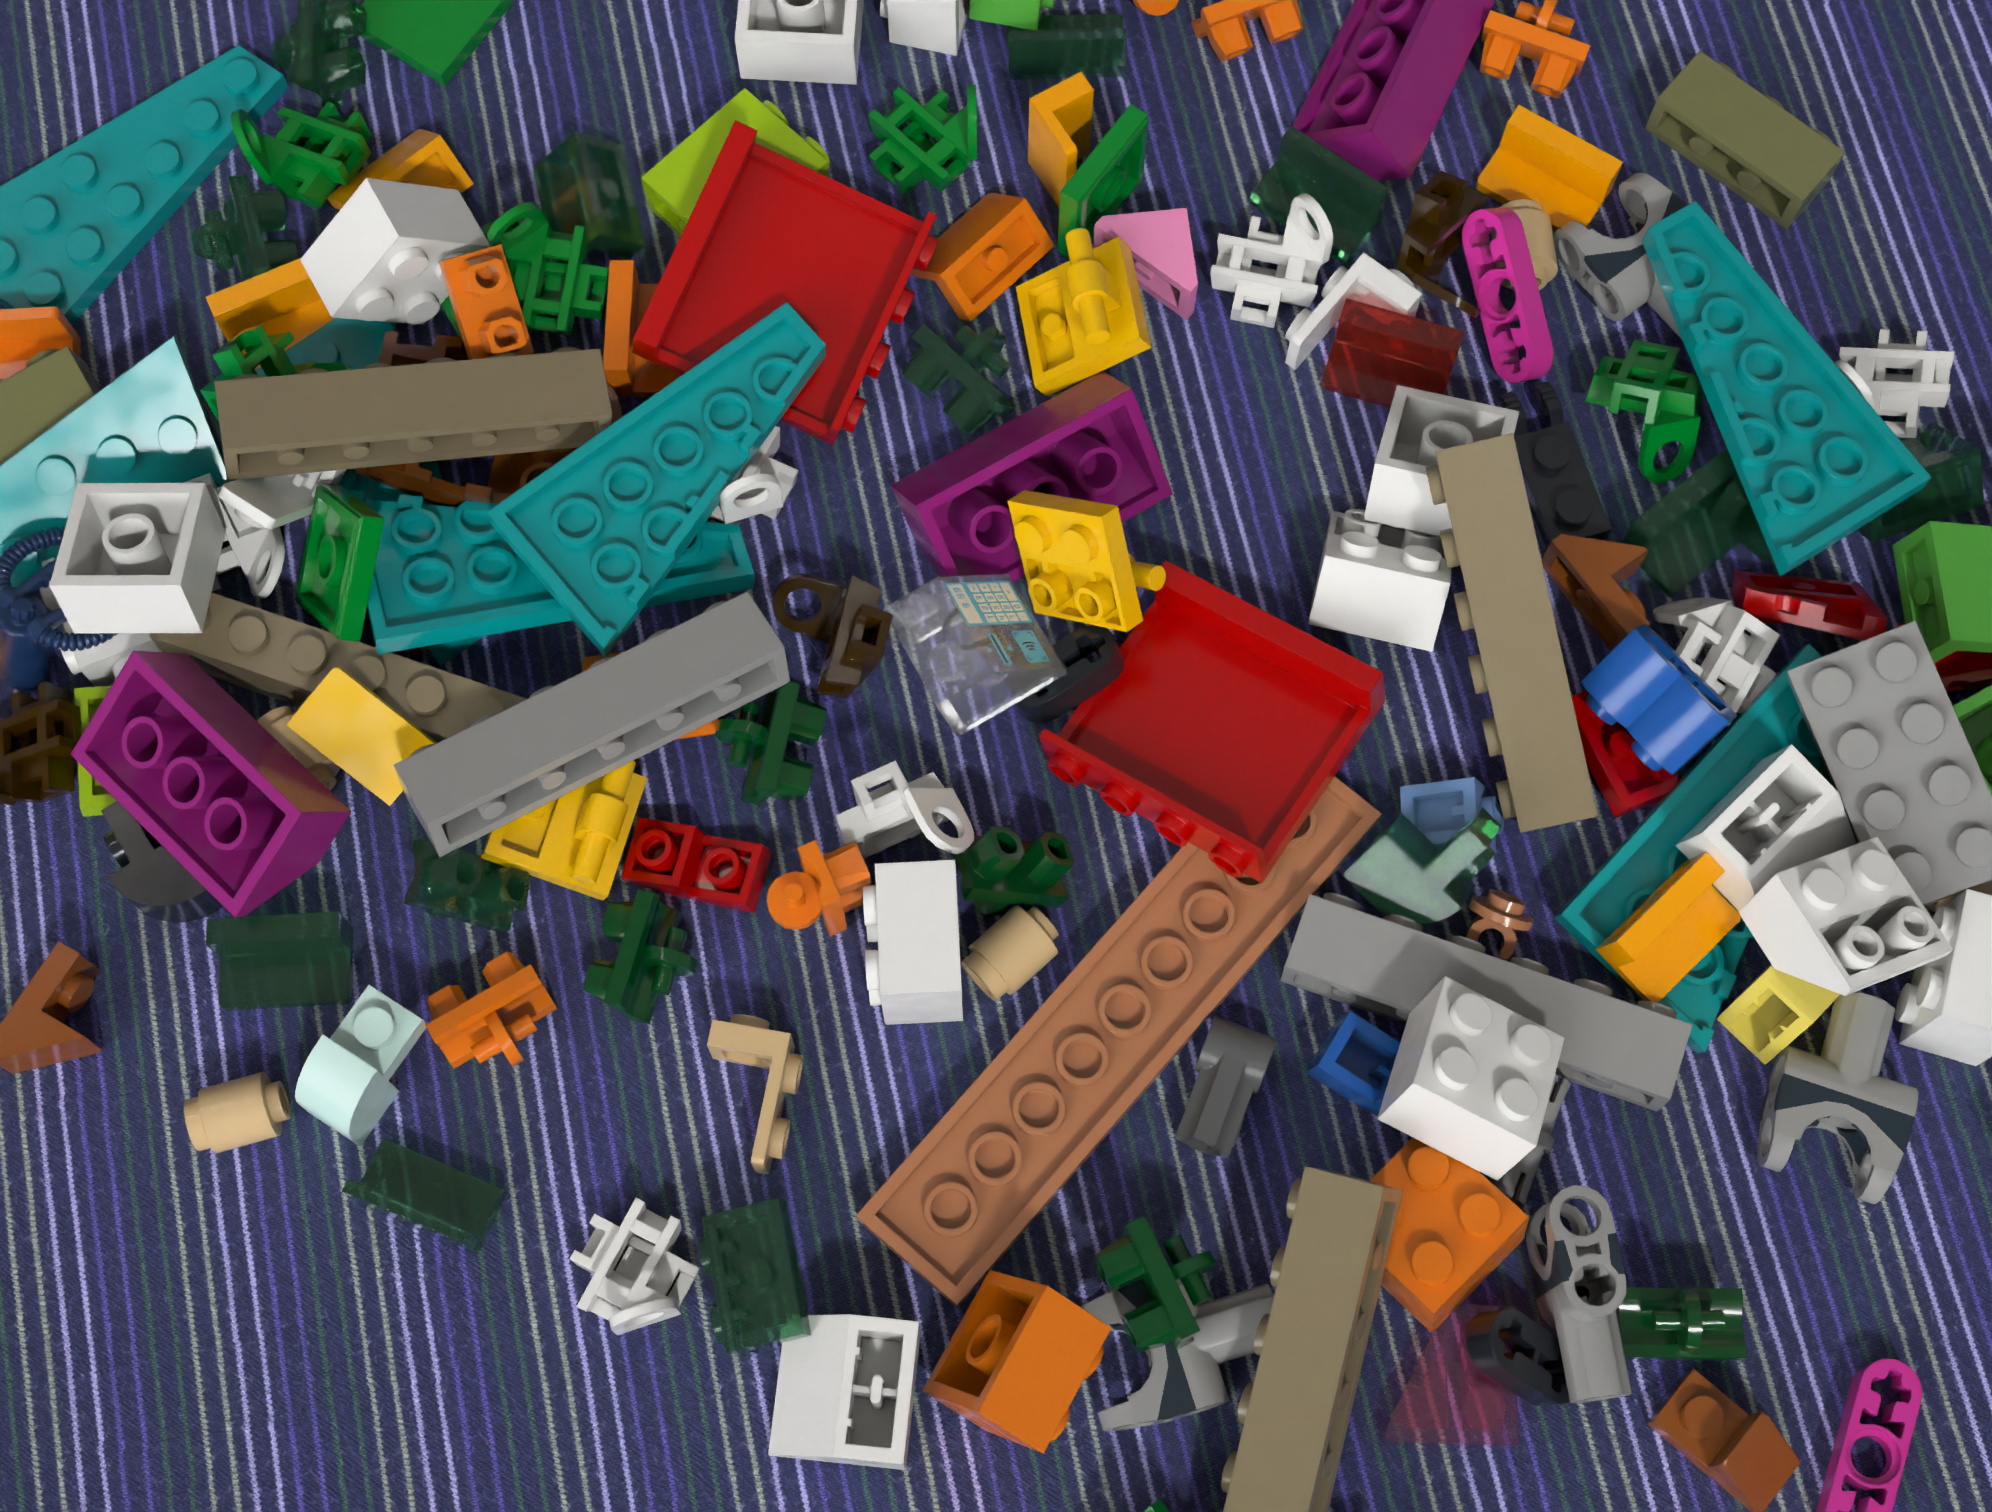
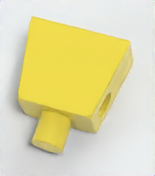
(1766, 1022)

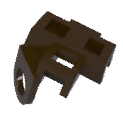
(1437, 233)
(846, 622)
(48, 735)

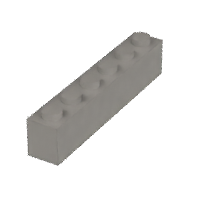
(592, 723)
(1394, 965)

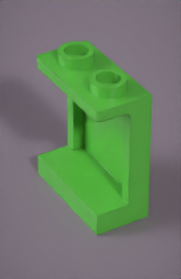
(1947, 585)

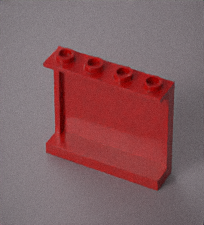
(792, 236)
(1218, 725)

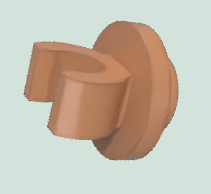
(1502, 913)

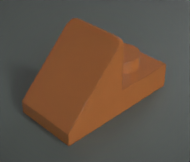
(1589, 578)
(34, 1027)
(1725, 1442)

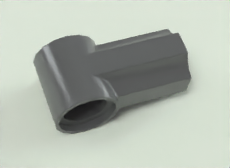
(1229, 1073)

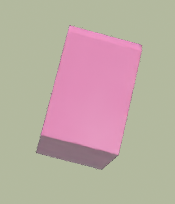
(1160, 254)

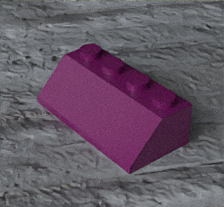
(1390, 81)
(1073, 446)
(208, 780)

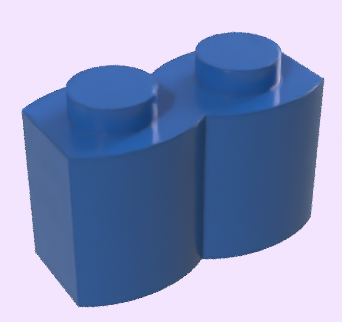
(1656, 700)

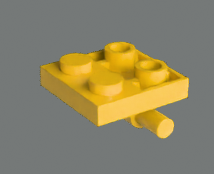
(1083, 313)
(1080, 561)
(575, 836)

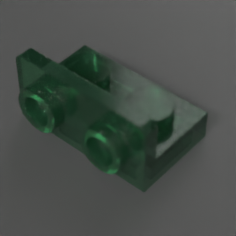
(753, 1277)

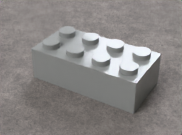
(1900, 760)

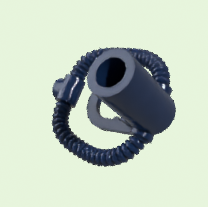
(27, 623)

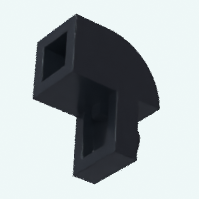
(151, 874)

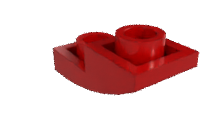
(696, 866)

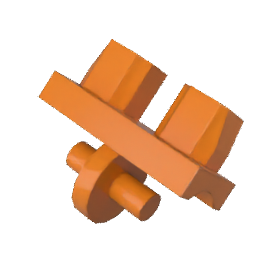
(1227, 30)
(1509, 37)
(486, 303)
(826, 887)
(492, 1018)

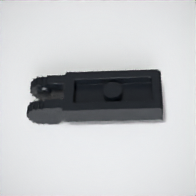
(1555, 471)

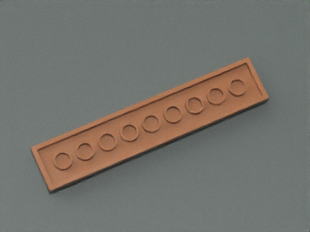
(1096, 1050)

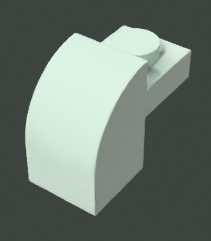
(350, 1073)

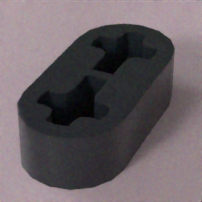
(1082, 677)
(1518, 1371)

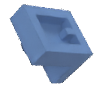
(1446, 806)

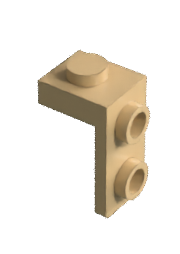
(751, 1043)

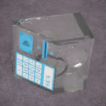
(974, 646)

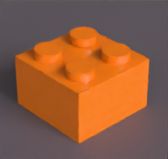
(1446, 1232)
(1018, 1360)

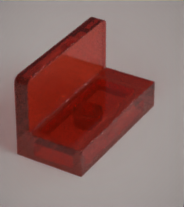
(1388, 349)

